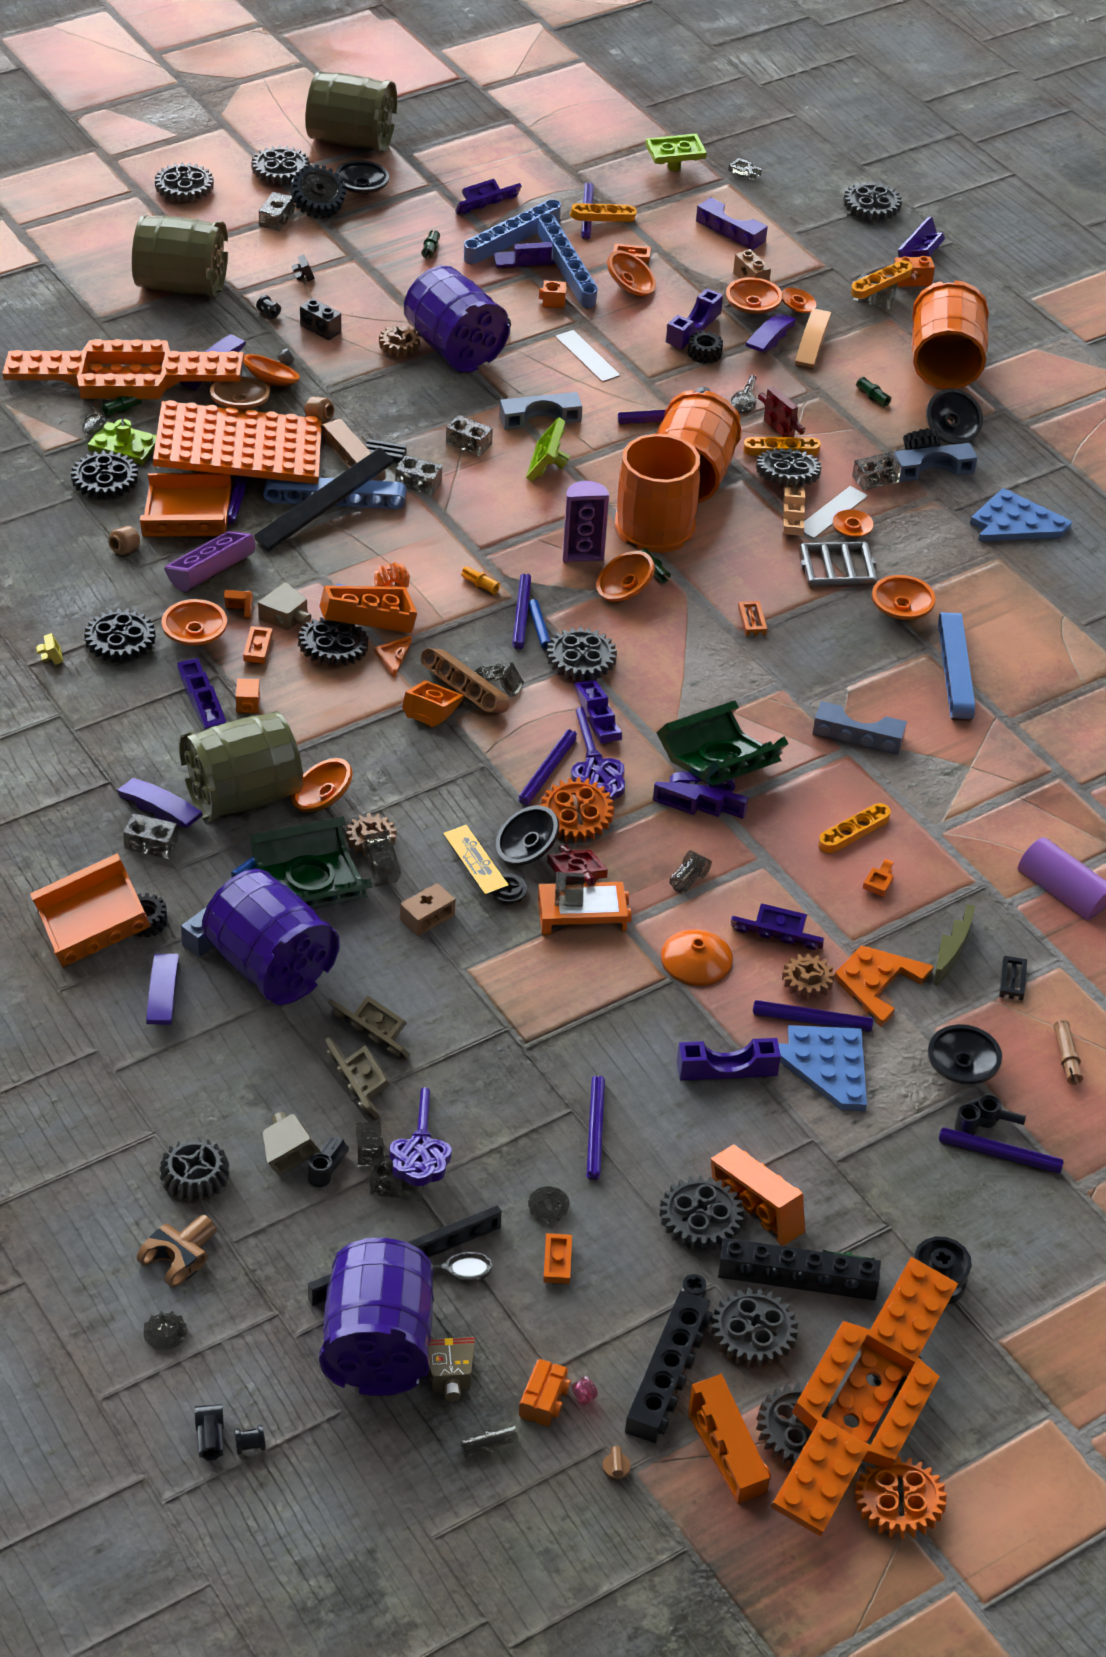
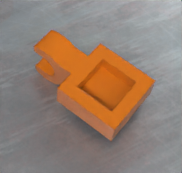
(880, 879)

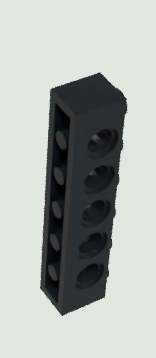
(799, 1269)
(651, 1423)

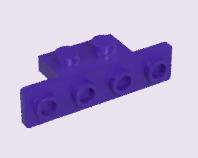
(485, 193)
(922, 241)
(525, 255)
(779, 923)

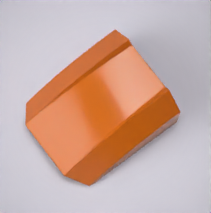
(430, 703)

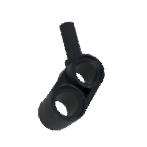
(985, 1113)

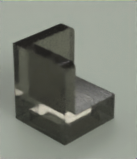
(569, 889)

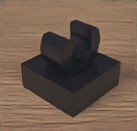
(304, 268)

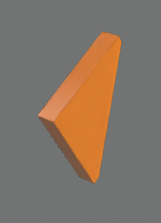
(393, 653)

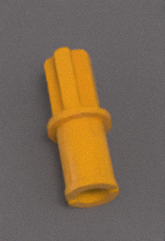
(481, 580)

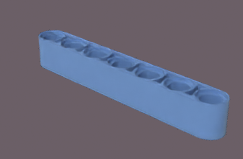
(508, 232)
(568, 261)
(370, 495)
(956, 665)

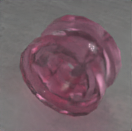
(584, 1390)

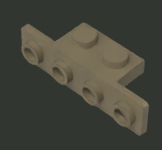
(377, 1020)
(363, 1073)

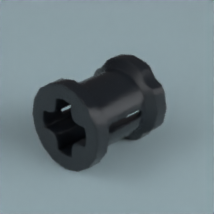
(270, 308)
(249, 1439)

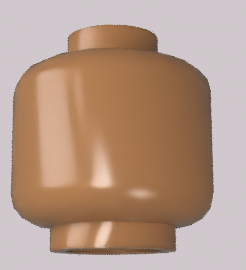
(320, 408)
(124, 540)

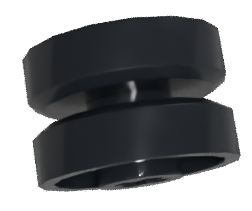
(947, 1258)

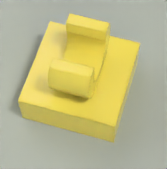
(50, 650)

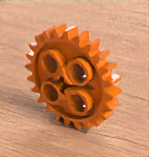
(593, 805)
(921, 1493)

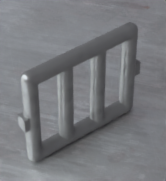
(831, 580)

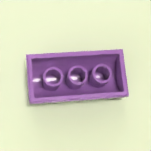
(585, 522)
(209, 559)
(1064, 878)

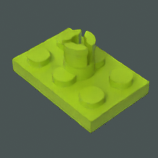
(675, 150)
(124, 439)
(548, 451)

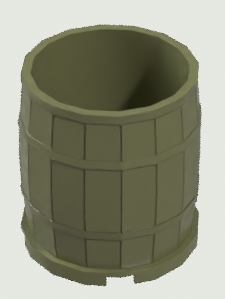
(351, 110)
(180, 255)
(241, 765)

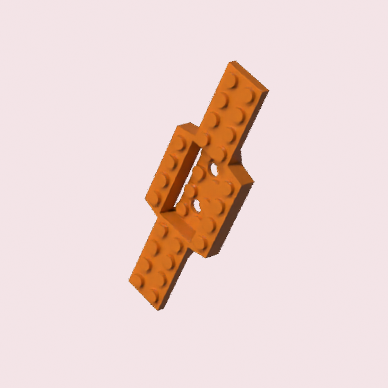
(118, 380)
(886, 1351)

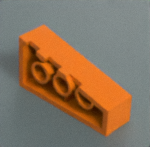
(369, 606)
(761, 1193)
(727, 1438)

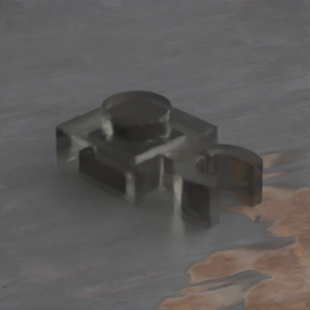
(742, 167)

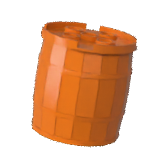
(950, 334)
(711, 427)
(658, 493)

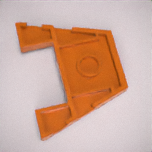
(871, 971)

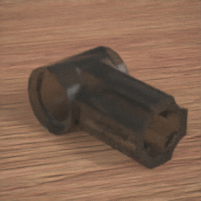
(692, 868)

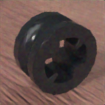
(692, 1280)

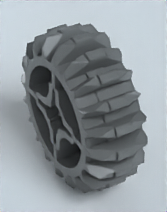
(196, 1175)

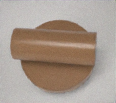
(616, 1464)

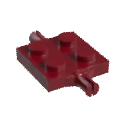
(781, 413)
(578, 862)

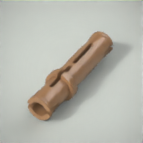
(1069, 1058)

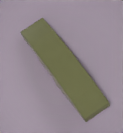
(952, 946)

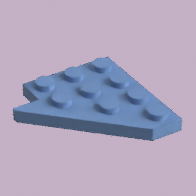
(1017, 518)
(829, 1062)

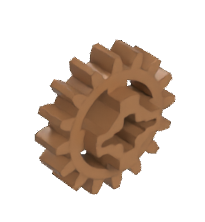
(399, 340)
(368, 826)
(808, 976)

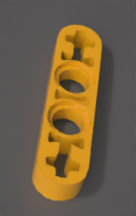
(603, 212)
(899, 270)
(756, 445)
(851, 824)

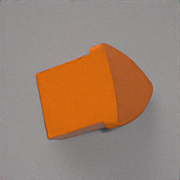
(239, 600)

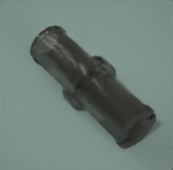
(489, 1440)

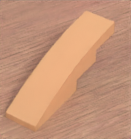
(812, 338)
(793, 510)

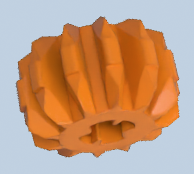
(392, 575)

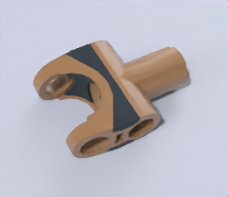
(179, 1248)

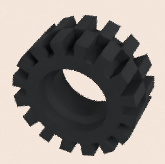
(705, 347)
(922, 439)
(159, 911)

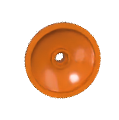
(631, 273)
(754, 295)
(270, 370)
(625, 576)
(903, 597)
(194, 622)
(323, 785)
(696, 957)

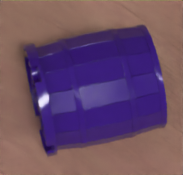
(456, 318)
(270, 936)
(378, 1317)

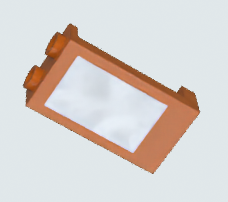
(601, 904)

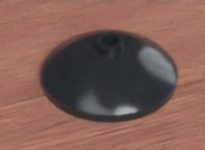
(363, 176)
(960, 410)
(527, 835)
(964, 1054)

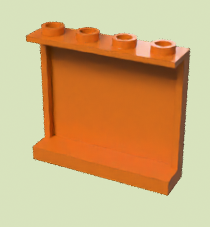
(186, 504)
(90, 910)

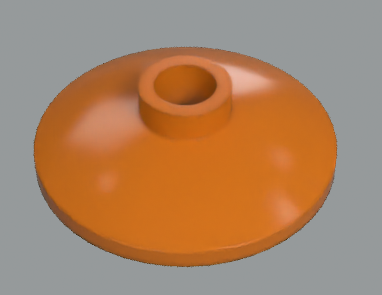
(798, 300)
(852, 523)

